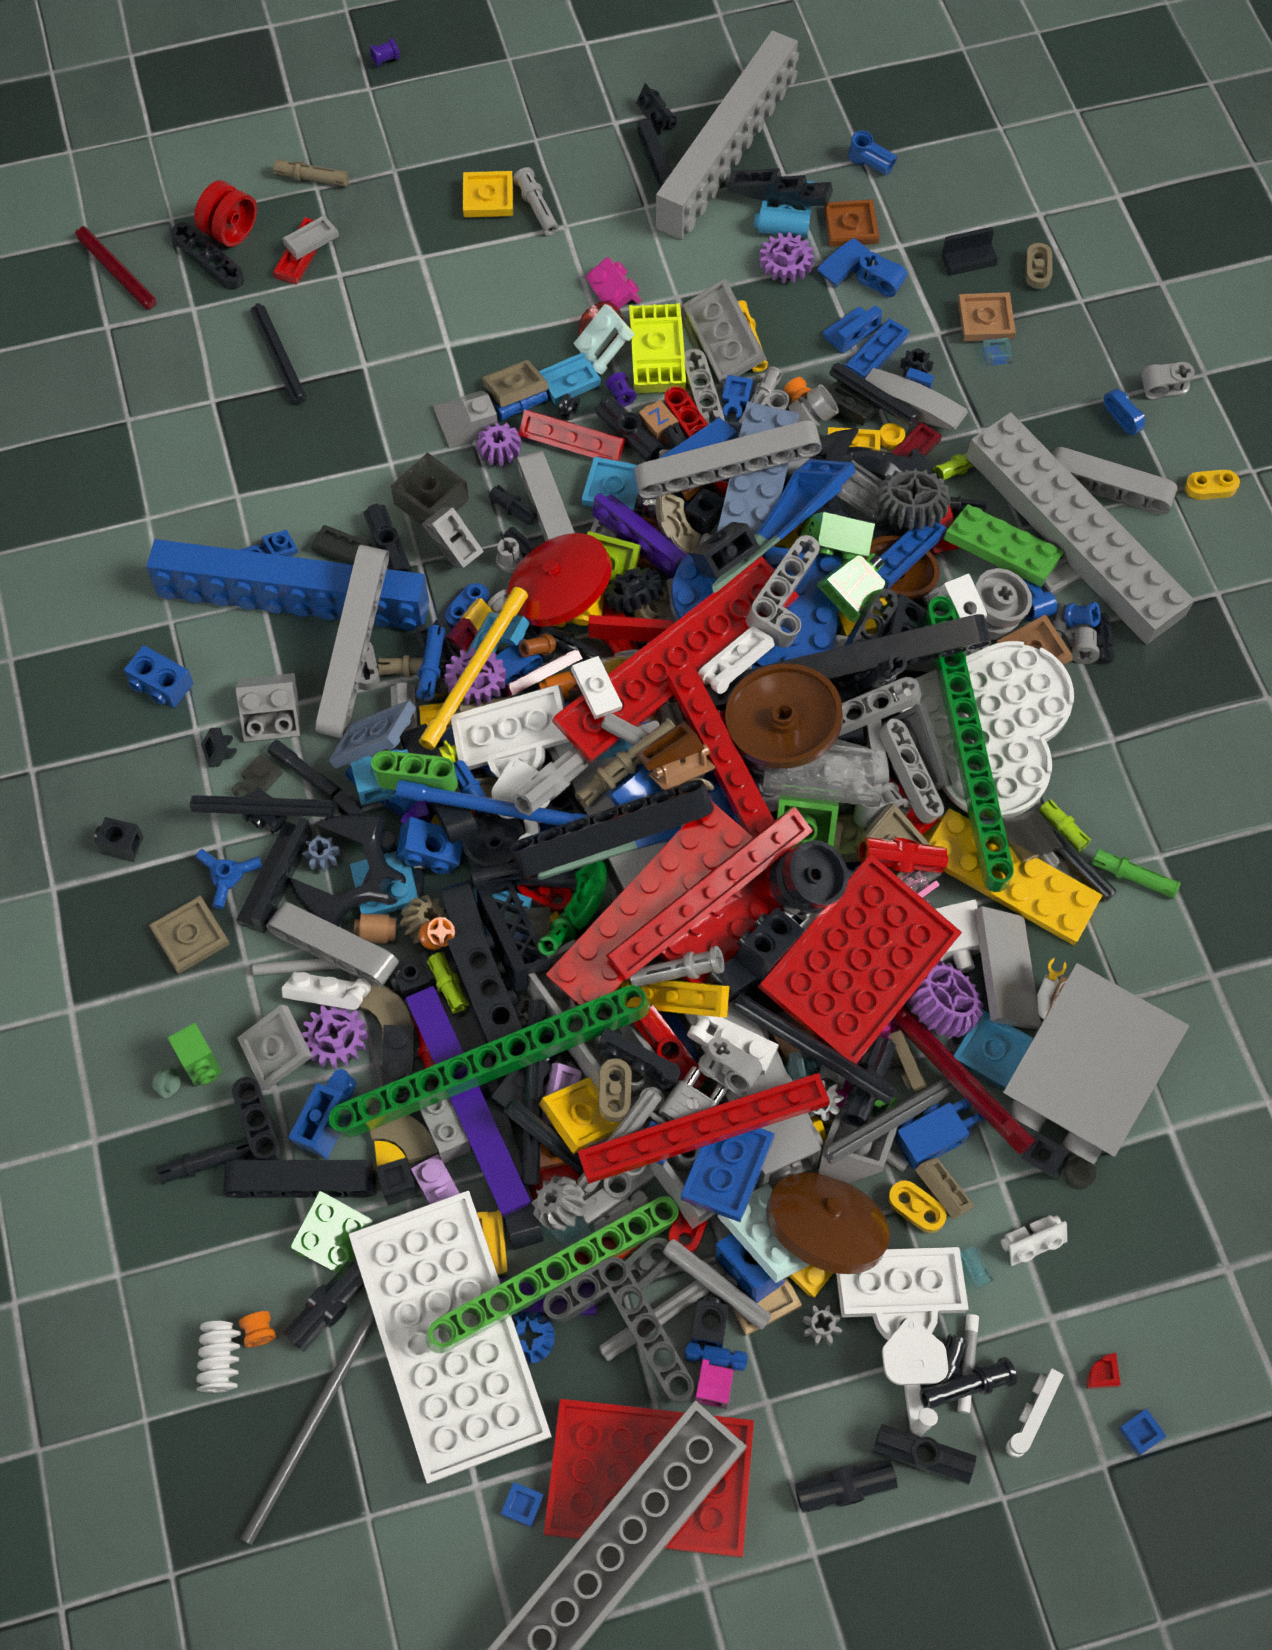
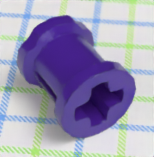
(384, 52)
(621, 389)

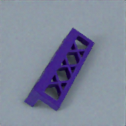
(634, 529)

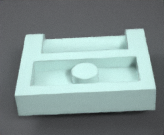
(599, 334)

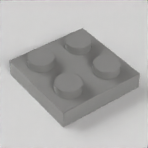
(274, 1047)

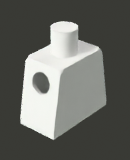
(964, 597)
(967, 944)

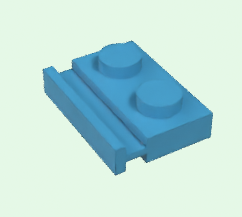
(570, 376)

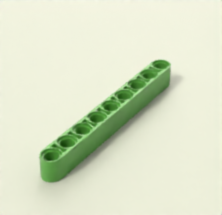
(538, 1277)

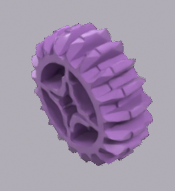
(947, 1001)

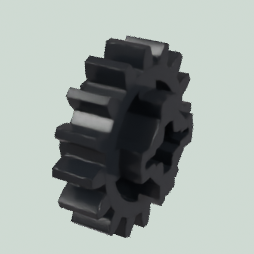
(633, 589)

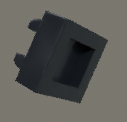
(216, 747)

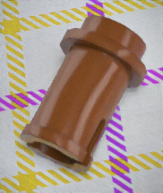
(542, 645)

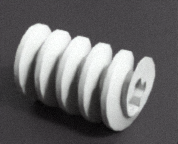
(217, 1357)

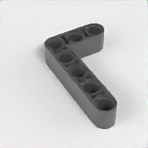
(633, 1318)

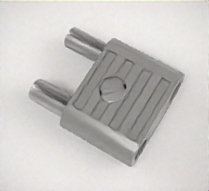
(688, 1100)

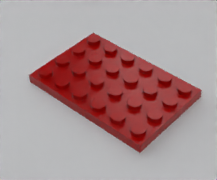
(860, 960)
(603, 1448)

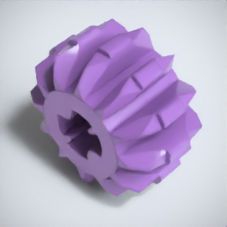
(498, 444)

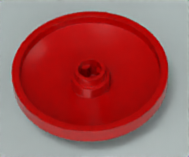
(562, 578)

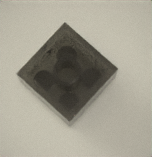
(428, 488)

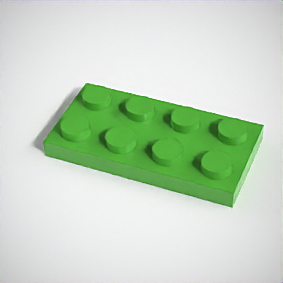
(1004, 545)

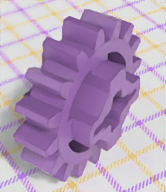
(786, 257)
(486, 681)
(346, 1030)

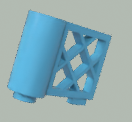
(783, 220)

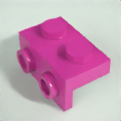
(611, 283)

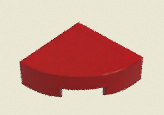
(1104, 1373)

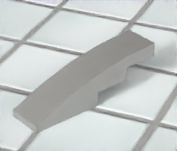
(930, 405)

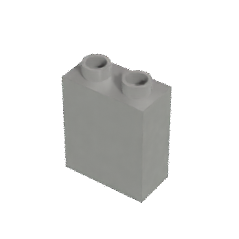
(1093, 1064)

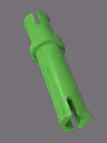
(1125, 869)

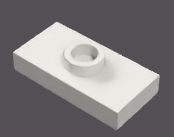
(596, 687)

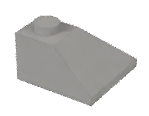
(465, 417)
(861, 1163)

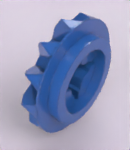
(539, 1325)

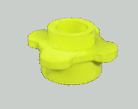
(449, 751)

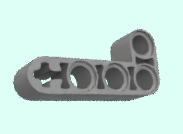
(784, 585)

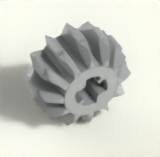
(559, 1203)

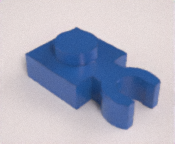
(736, 394)

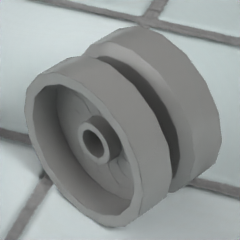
(1004, 599)

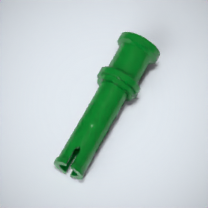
(557, 935)

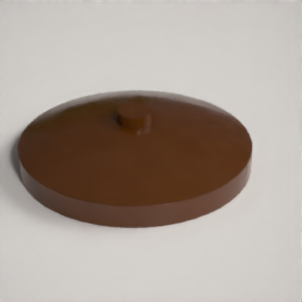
(784, 716)
(827, 1223)

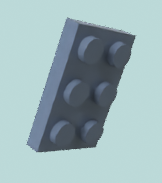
(373, 734)

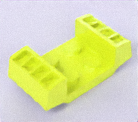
(657, 348)

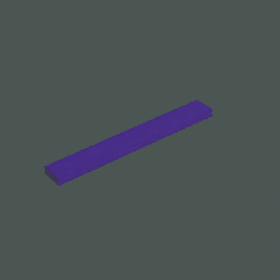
(470, 1106)

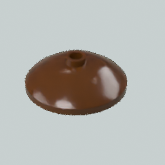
(919, 579)

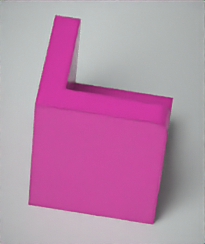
(714, 1385)

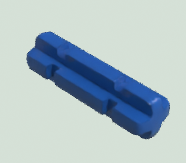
(716, 1355)

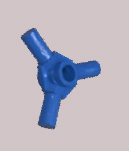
(225, 874)

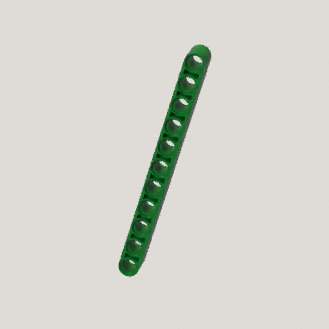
(972, 754)
(475, 1059)

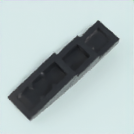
(775, 188)

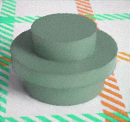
(166, 1082)

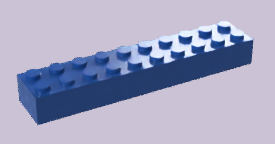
(278, 583)

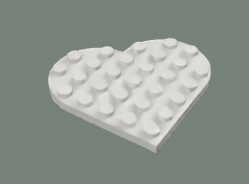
(1021, 705)

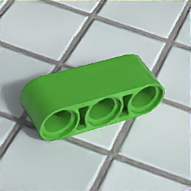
(402, 765)

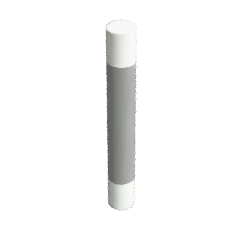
(968, 1358)

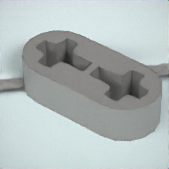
(370, 664)

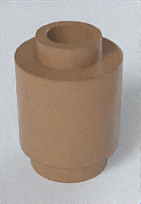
(376, 928)

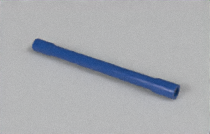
(421, 793)

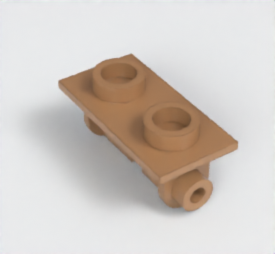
(682, 769)

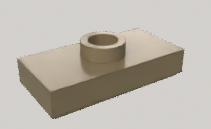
(944, 1188)

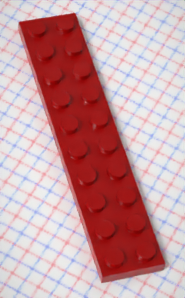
(685, 644)

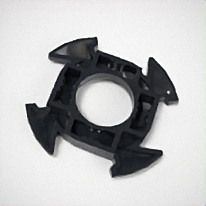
(878, 462)

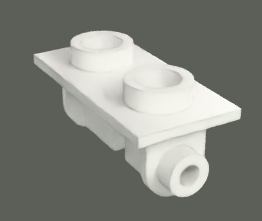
(1047, 1235)

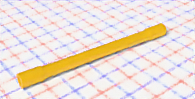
(438, 725)

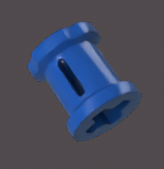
(1082, 615)

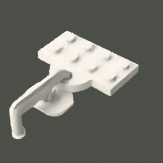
(511, 740)
(909, 1289)

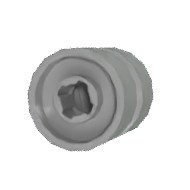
(816, 407)

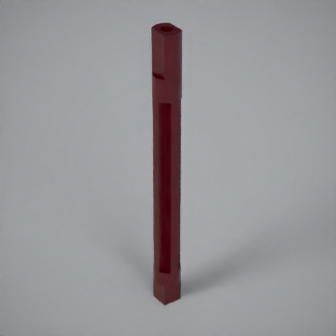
(963, 1080)

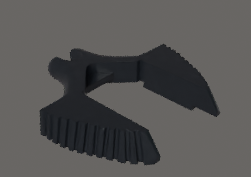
(364, 830)

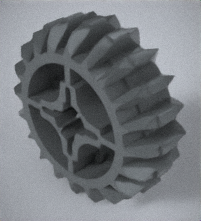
(913, 499)

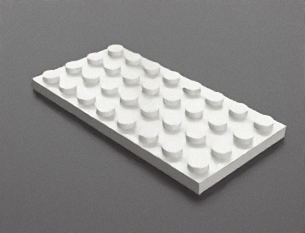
(476, 1396)

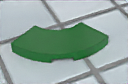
(588, 893)

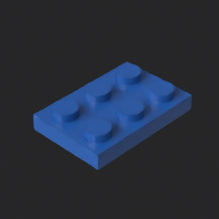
(728, 1173)

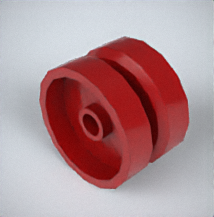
(225, 213)

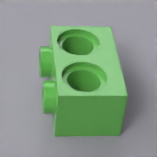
(195, 1055)

